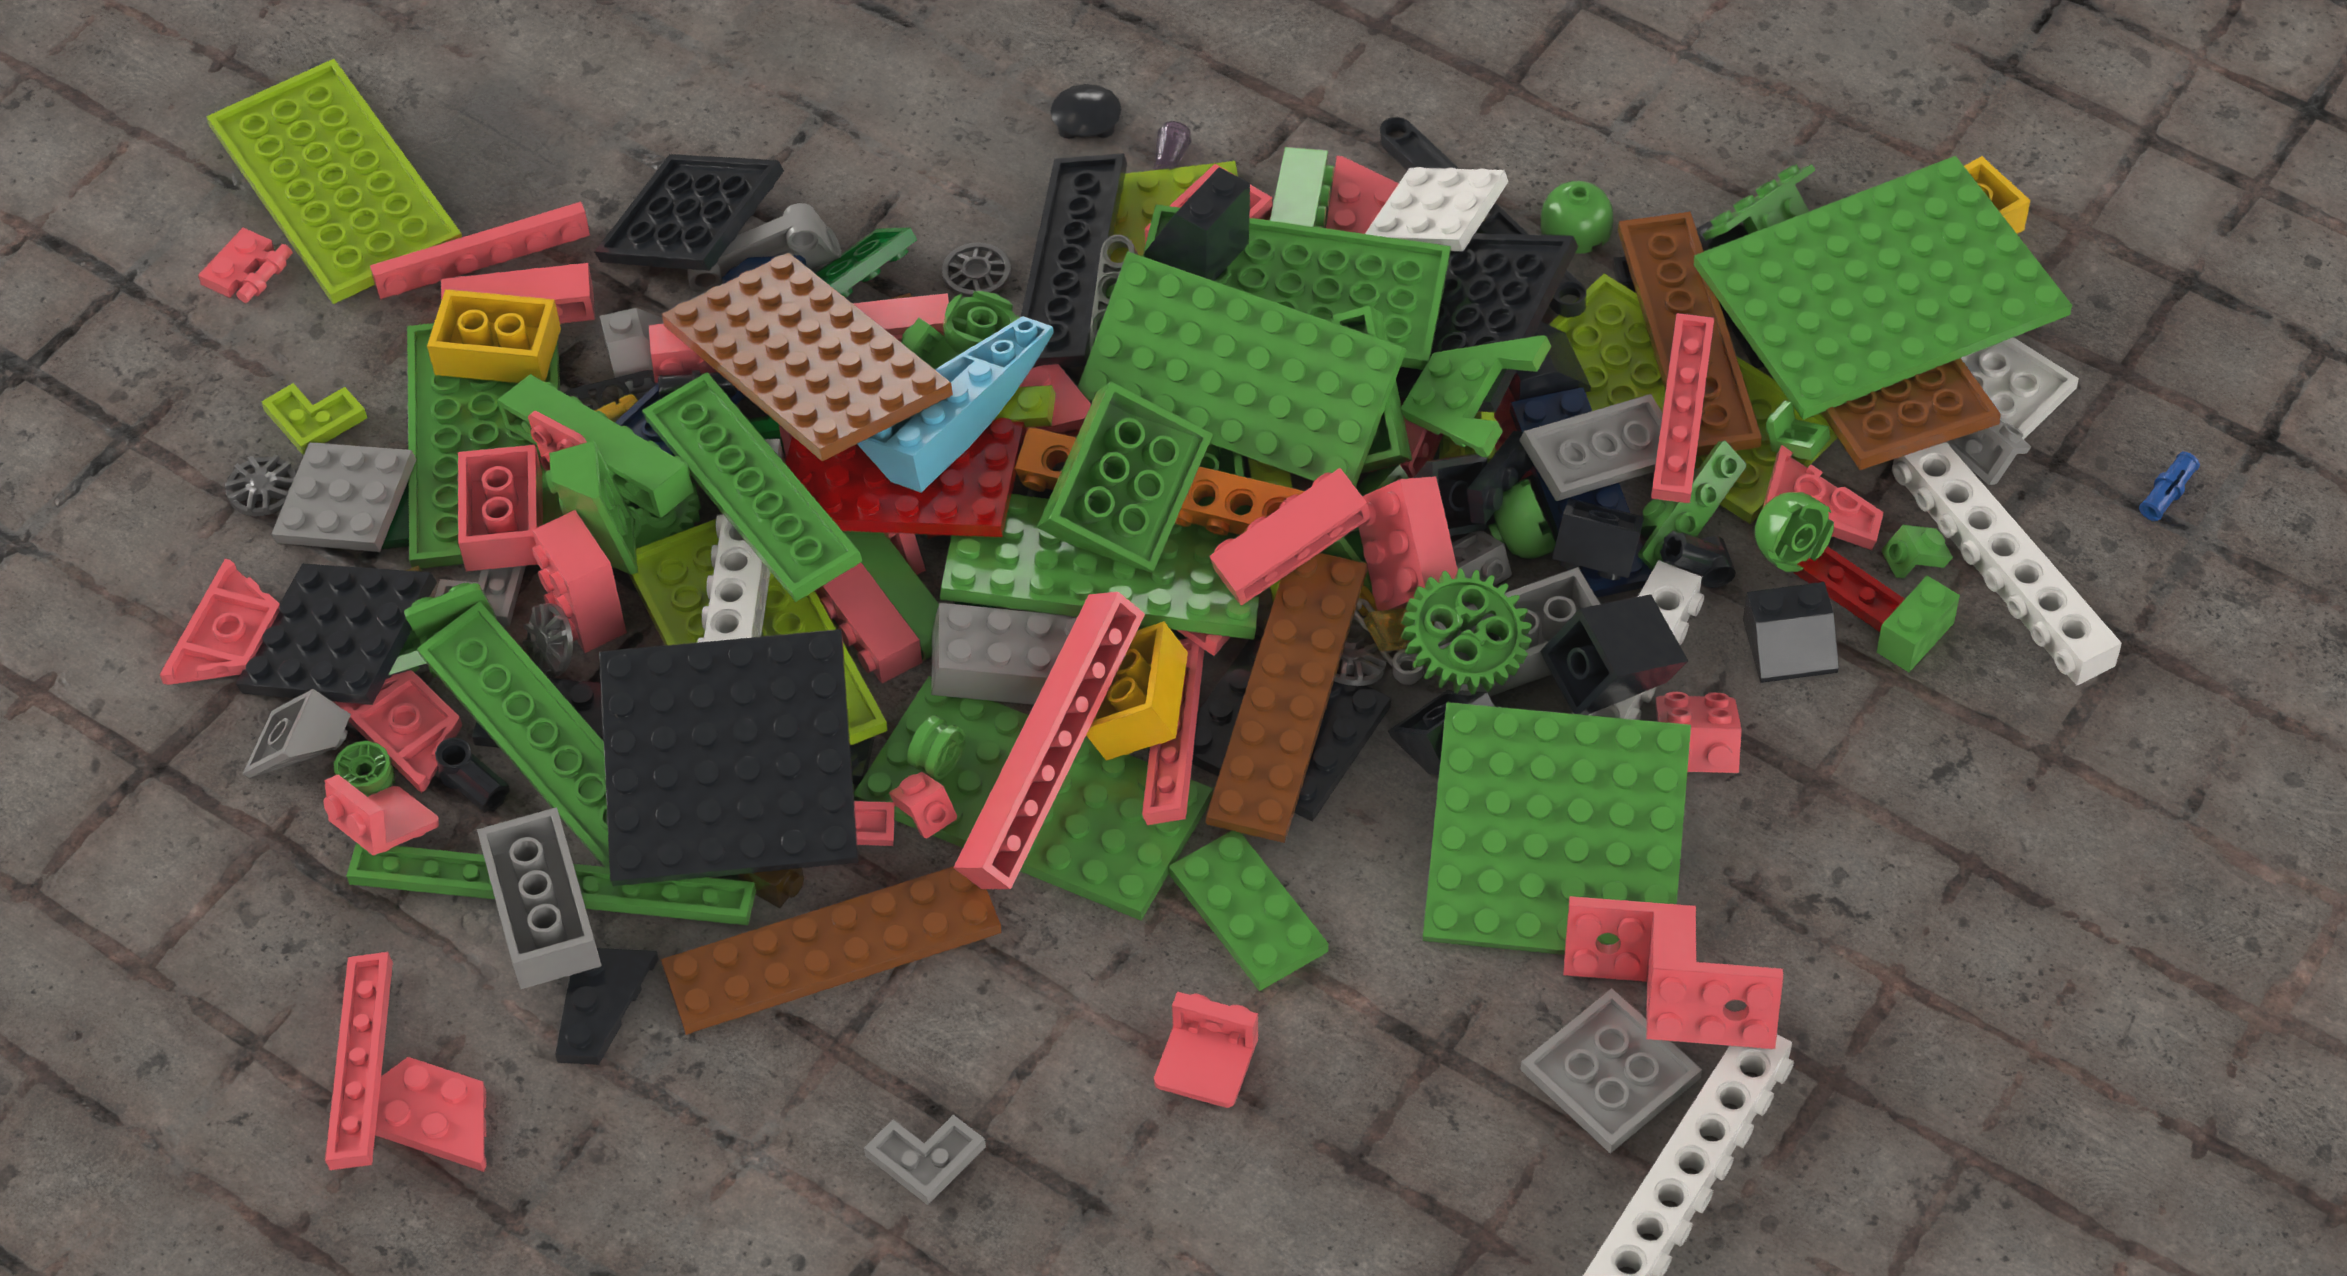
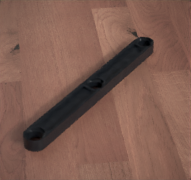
(1417, 151)

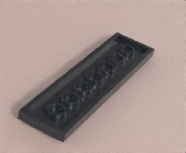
(1065, 264)

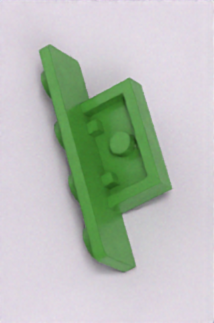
(1772, 205)
(1709, 488)

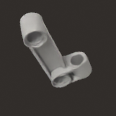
(796, 231)

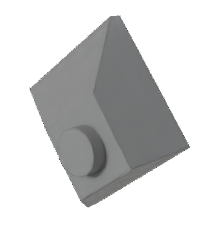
(629, 344)
(298, 733)

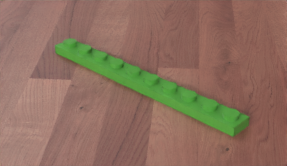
(468, 876)

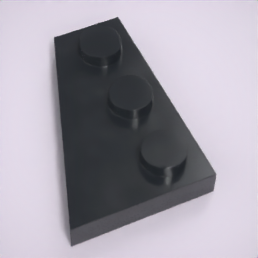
(598, 1002)

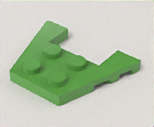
(1459, 381)

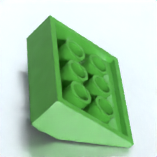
(1125, 479)

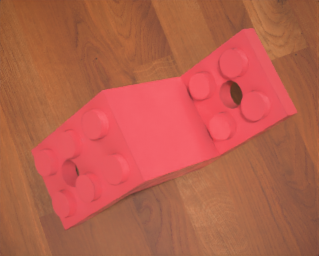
(1682, 994)

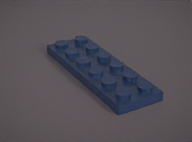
(1556, 407)

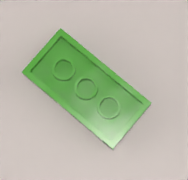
(1248, 909)

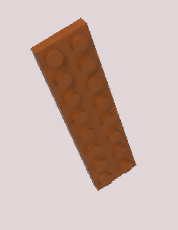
(1667, 283)
(1286, 698)
(828, 947)

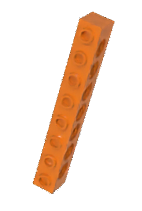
(1046, 449)

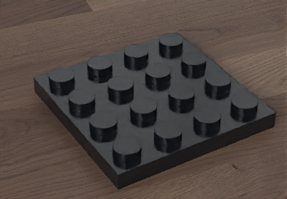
(689, 212)
(336, 633)
(1344, 730)

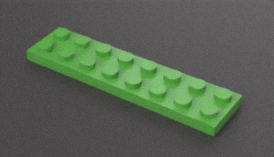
(752, 487)
(526, 720)

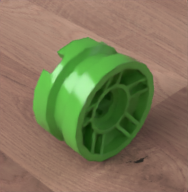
(936, 747)
(363, 758)

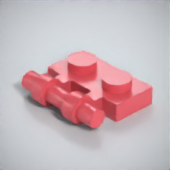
(238, 260)

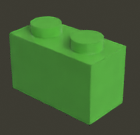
(1917, 623)

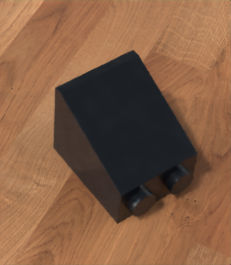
(1207, 228)
(1613, 653)

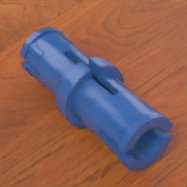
(2169, 486)

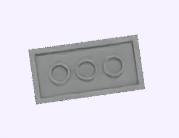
(1596, 447)

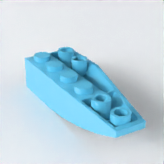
(981, 384)

